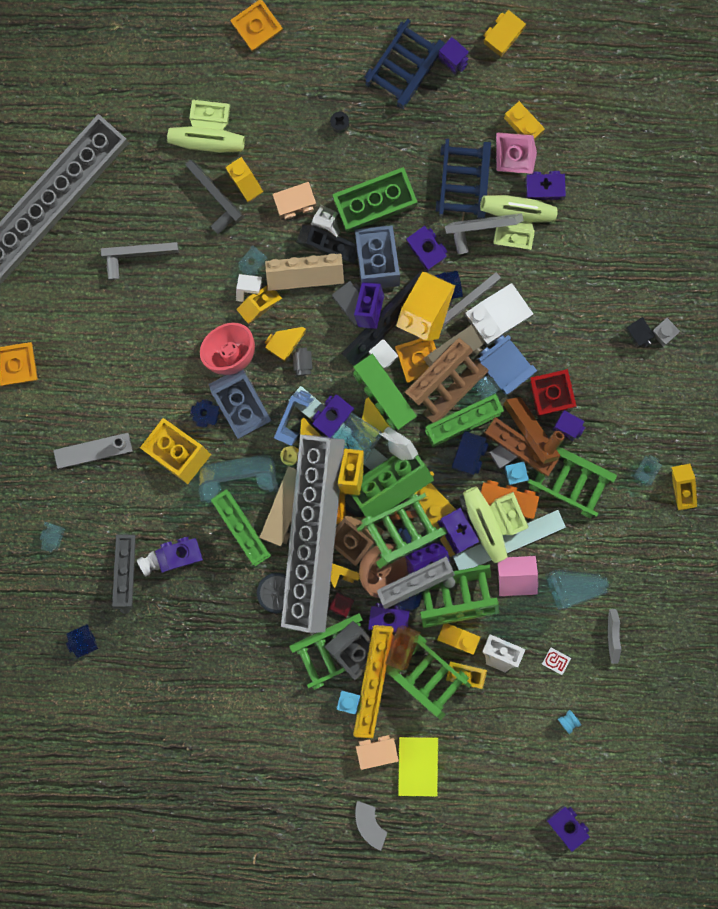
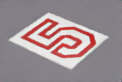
(556, 661)

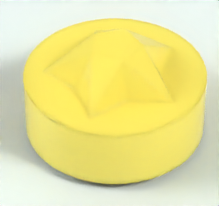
(289, 455)

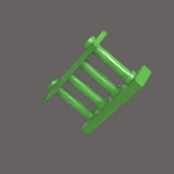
(464, 420)
(587, 469)
(240, 527)
(402, 548)
(468, 609)
(318, 640)
(423, 694)

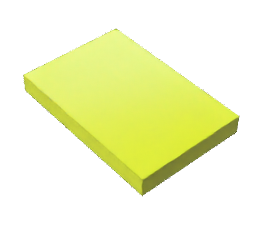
(418, 766)

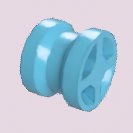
(569, 721)

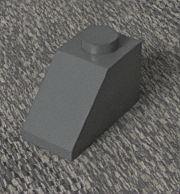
(347, 299)

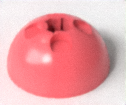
(228, 349)

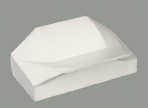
(326, 219)
(399, 445)
(502, 654)

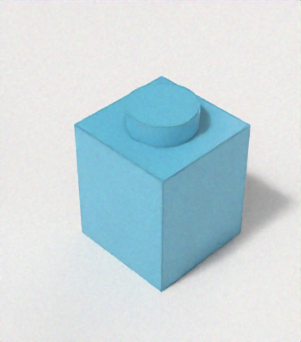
(516, 473)
(348, 702)

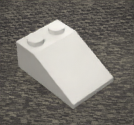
(499, 314)

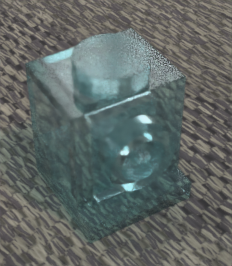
(259, 259)
(486, 387)
(647, 478)
(51, 537)

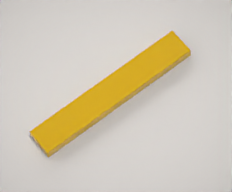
(373, 681)

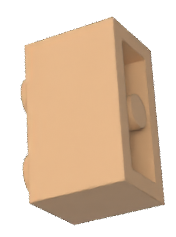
(294, 201)
(377, 752)

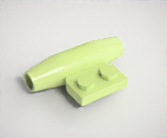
(207, 129)
(522, 233)
(493, 521)

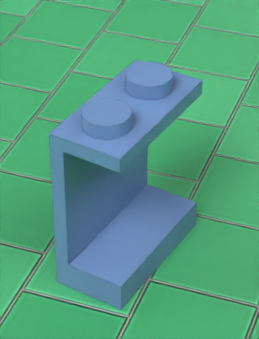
(506, 365)
(287, 435)

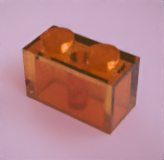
(402, 648)

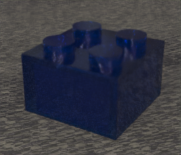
(469, 453)

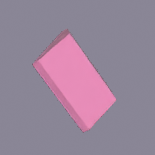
(515, 153)

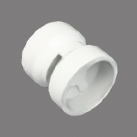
(149, 563)

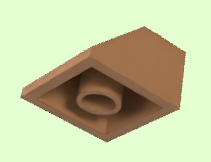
(351, 542)

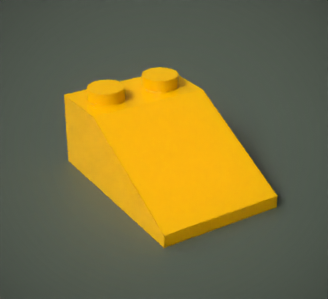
(426, 307)
(175, 451)

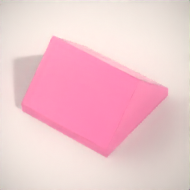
(518, 576)

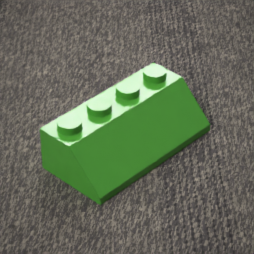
(391, 484)

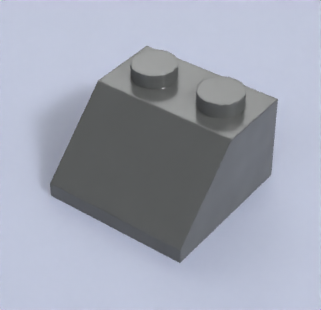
(351, 649)

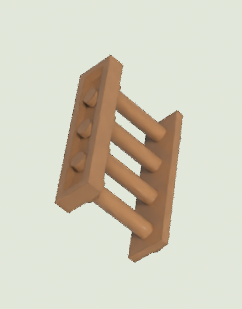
(438, 372)

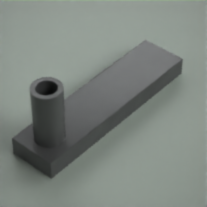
(231, 213)
(124, 573)

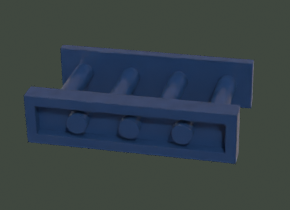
(413, 80)
(481, 172)

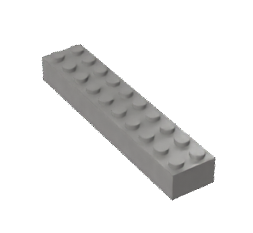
(57, 191)
(312, 533)

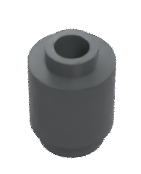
(302, 362)

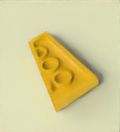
(435, 508)

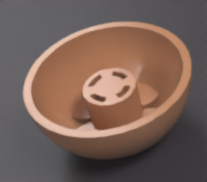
(374, 578)

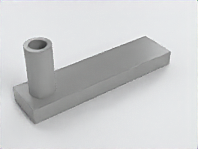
(459, 228)
(114, 253)
(472, 297)
(93, 450)
(416, 582)

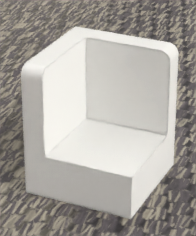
(247, 284)
(384, 354)

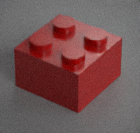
(552, 393)

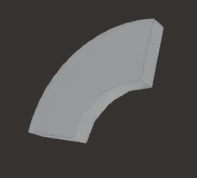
(614, 636)
(368, 826)

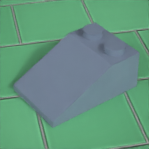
(377, 256)
(239, 403)

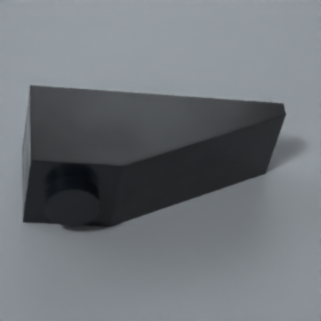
(326, 243)

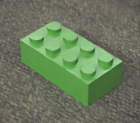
(375, 200)
(384, 392)

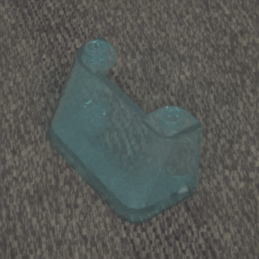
(212, 474)
(574, 587)

